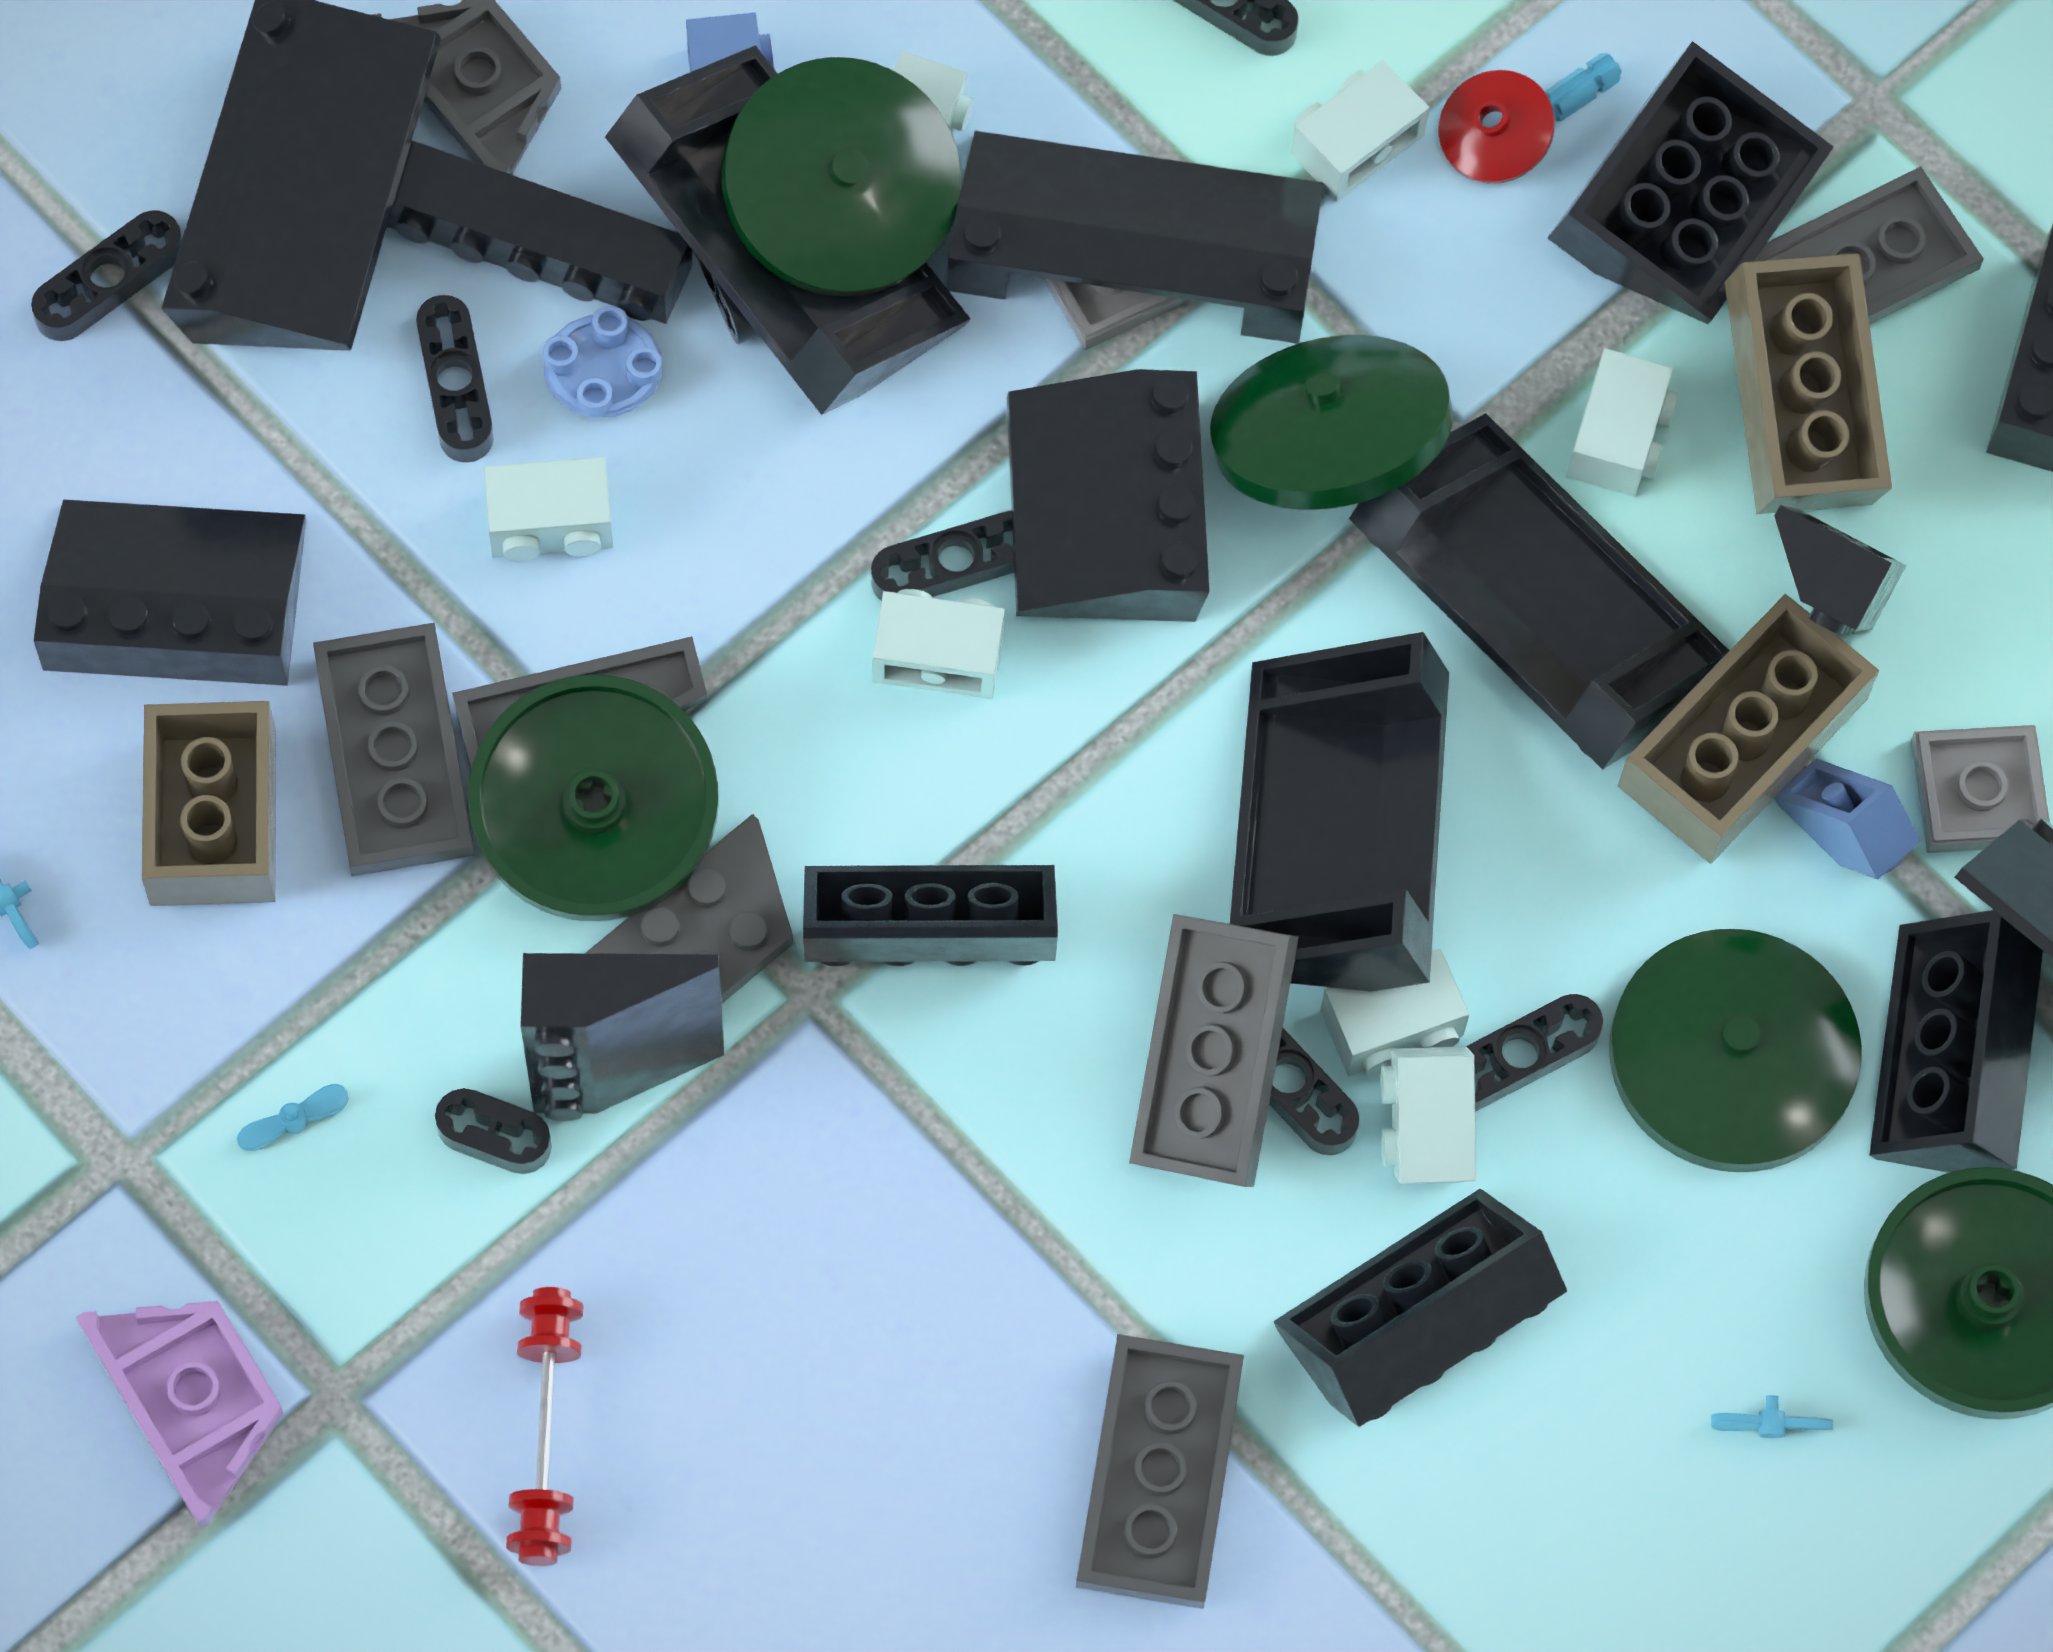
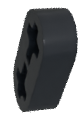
(488, 1144)

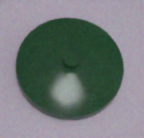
(841, 176)
(1331, 422)
(593, 797)
(1735, 1050)
(1967, 1292)

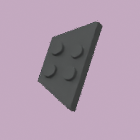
(486, 80)
(723, 910)

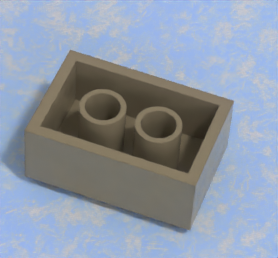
(209, 803)

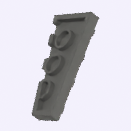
(666, 667)

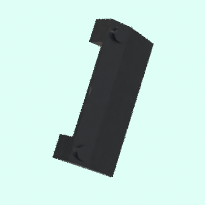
(300, 177)
(1135, 228)
(826, 343)
(1542, 590)
(1345, 810)

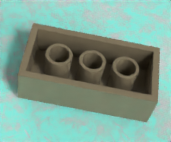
(1808, 383)
(1747, 728)

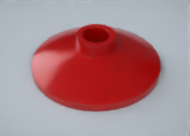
(1512, 145)

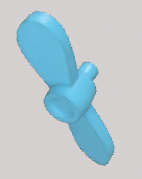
(8, 905)
(293, 1117)
(1769, 1422)

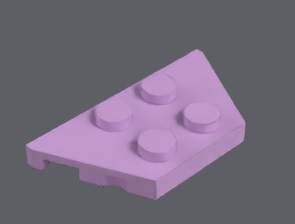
(189, 1393)

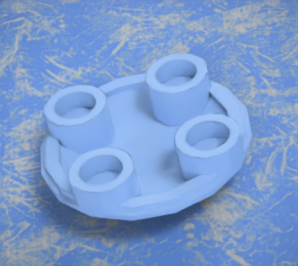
(602, 364)

